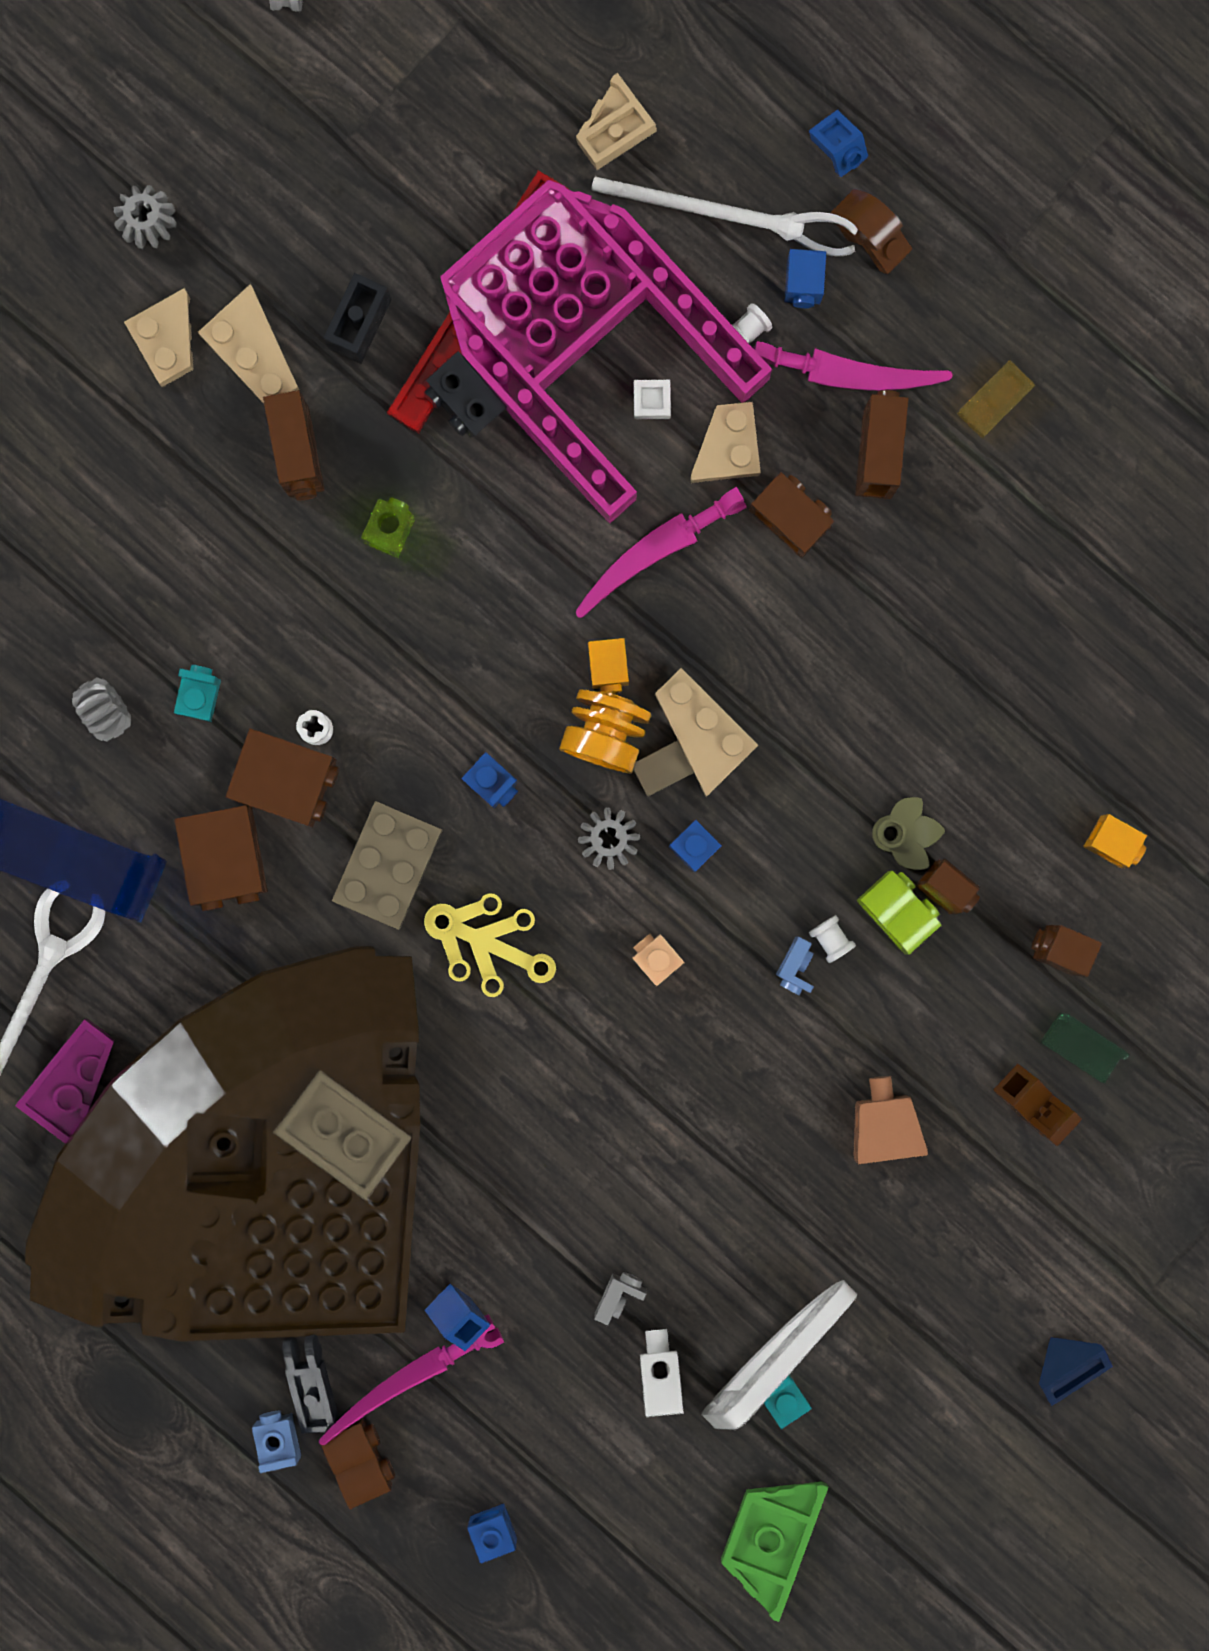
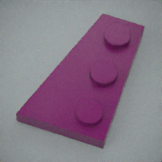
(69, 1082)

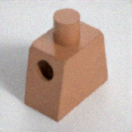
(886, 1126)

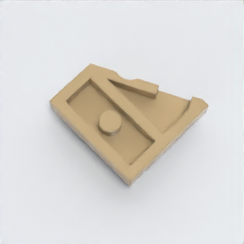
(614, 125)
(165, 337)
(729, 445)

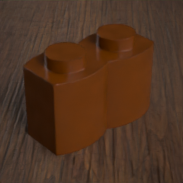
(949, 887)
(358, 1464)

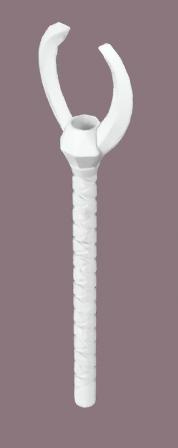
(788, 225)
(51, 952)

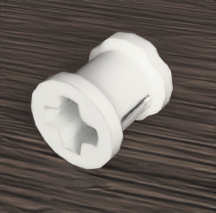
(752, 323)
(310, 718)
(832, 939)

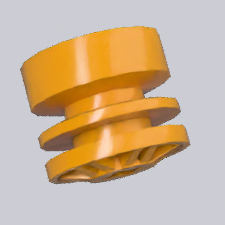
(605, 731)

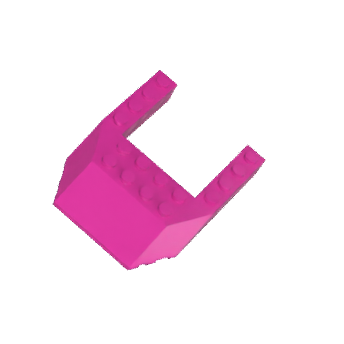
(549, 292)

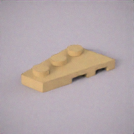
(248, 346)
(704, 730)

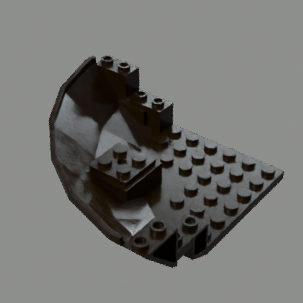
(253, 1230)

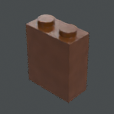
(294, 445)
(882, 445)
(282, 778)
(221, 857)

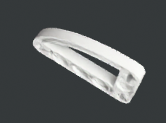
(777, 1359)

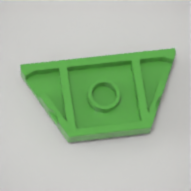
(772, 1539)

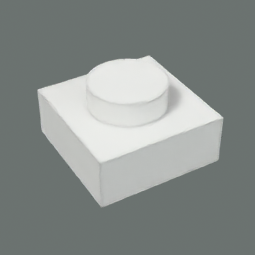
(652, 399)

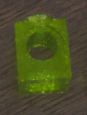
(392, 542)

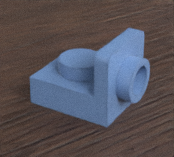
(796, 959)

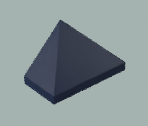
(1071, 1366)

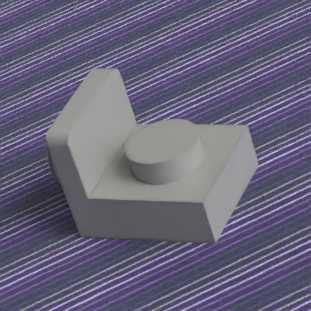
(612, 1299)

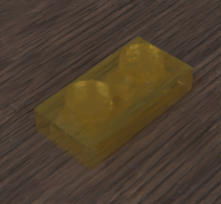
(996, 399)

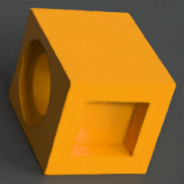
(608, 665)
(1116, 842)

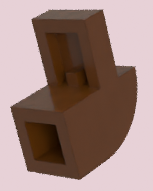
(876, 227)
(1037, 1105)

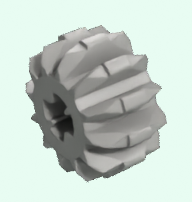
(131, 216)
(101, 709)
(597, 842)

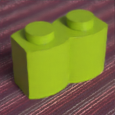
(899, 911)

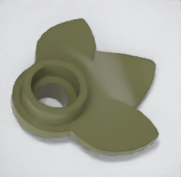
(912, 833)

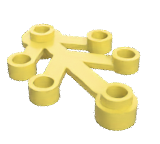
(484, 941)

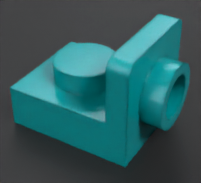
(197, 693)
(787, 1403)

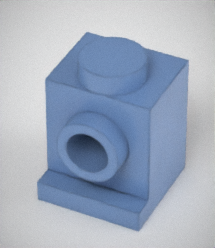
(283, 1428)

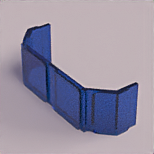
(77, 863)

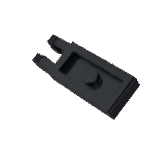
(309, 1385)

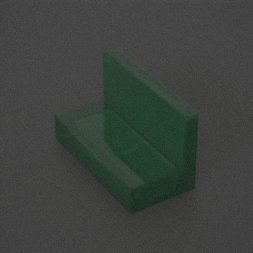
(1083, 1047)

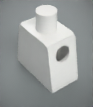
(662, 1394)

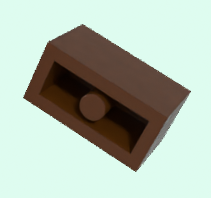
(792, 514)
(1065, 950)

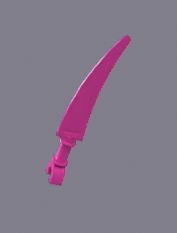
(847, 373)
(657, 545)
(409, 1376)

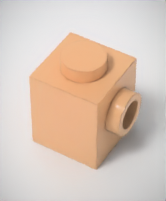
(656, 958)

